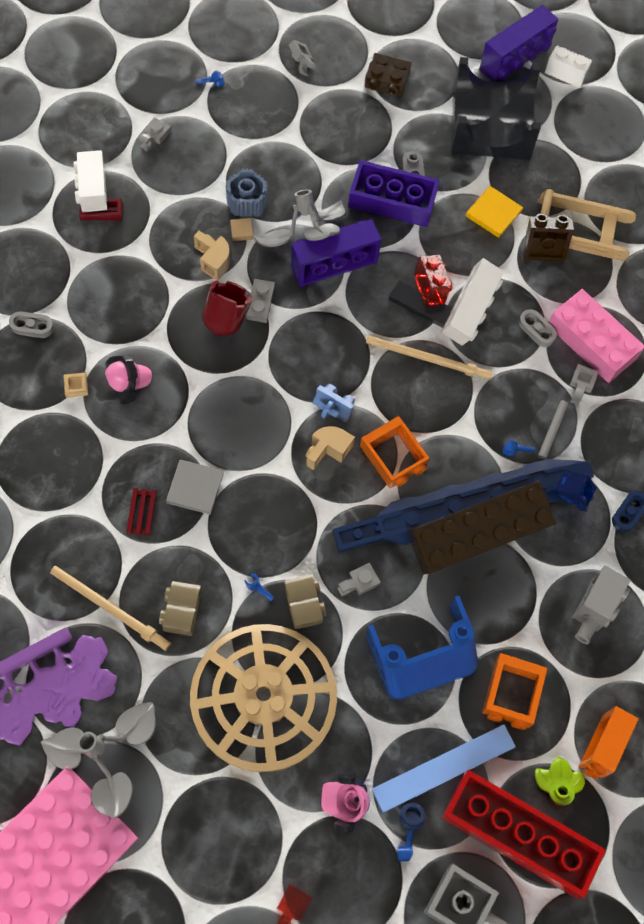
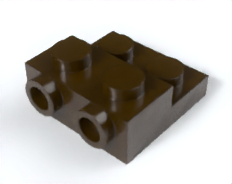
(387, 74)
(548, 238)

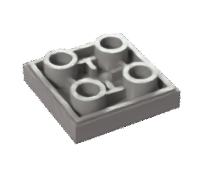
(195, 487)

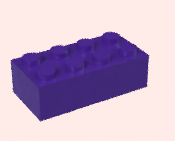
(518, 44)
(393, 193)
(337, 254)

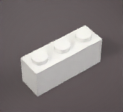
(90, 181)

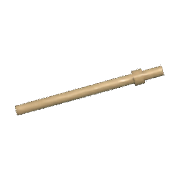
(469, 369)
(147, 632)

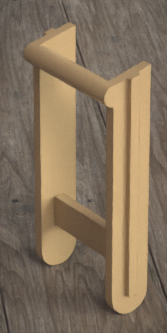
(609, 213)

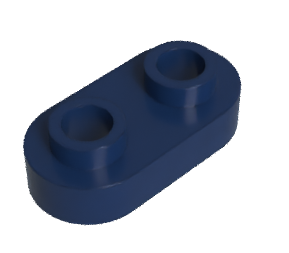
(629, 512)

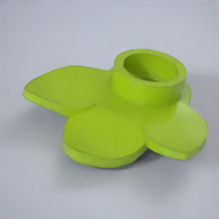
(560, 777)

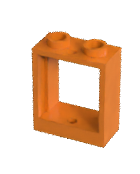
(384, 433)
(521, 668)
(608, 743)

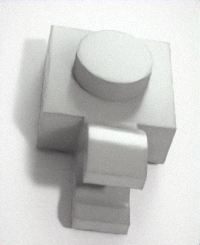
(301, 54)
(154, 132)
(582, 380)
(361, 579)

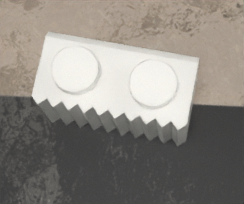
(568, 66)

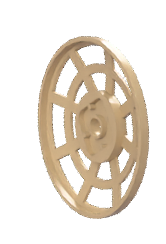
(268, 711)

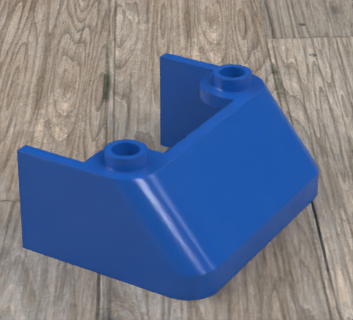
(432, 669)

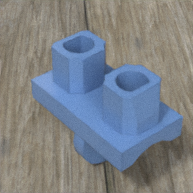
(332, 404)

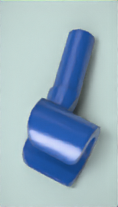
(215, 77)
(512, 446)
(256, 586)
(405, 853)

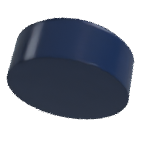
(412, 816)

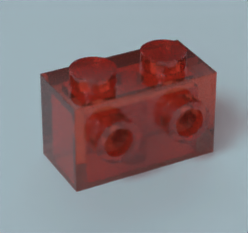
(432, 279)

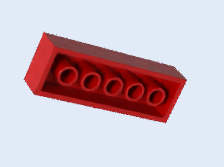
(523, 834)

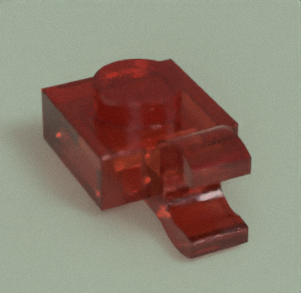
(293, 905)

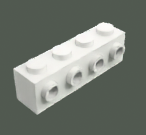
(472, 302)

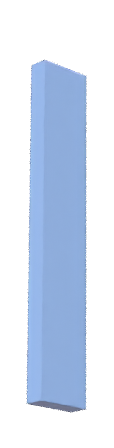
(443, 768)

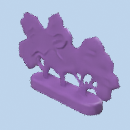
(54, 689)

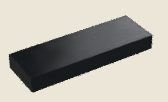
(413, 301)

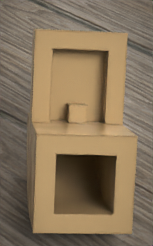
(216, 254)
(329, 441)

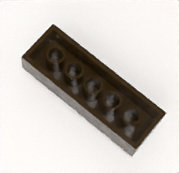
(481, 527)

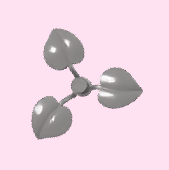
(306, 206)
(66, 748)

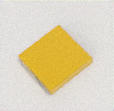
(494, 211)

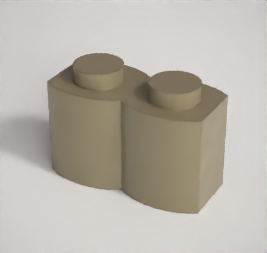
(304, 602)
(181, 608)

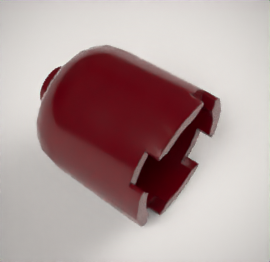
(225, 308)

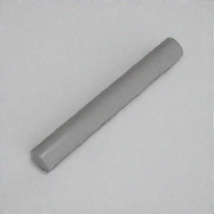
(550, 436)

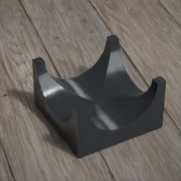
(494, 116)

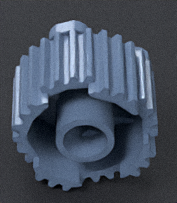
(246, 193)

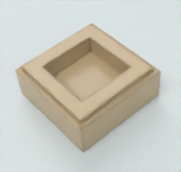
(241, 229)
(75, 385)

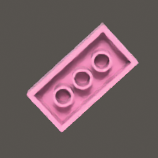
(595, 335)

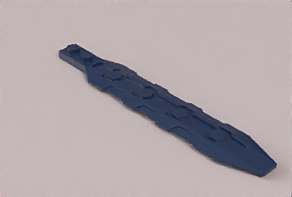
(412, 512)

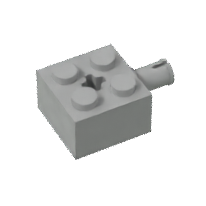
(600, 602)
(477, 898)

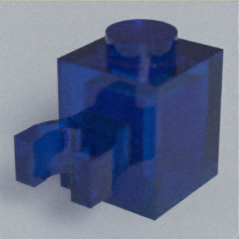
(576, 489)

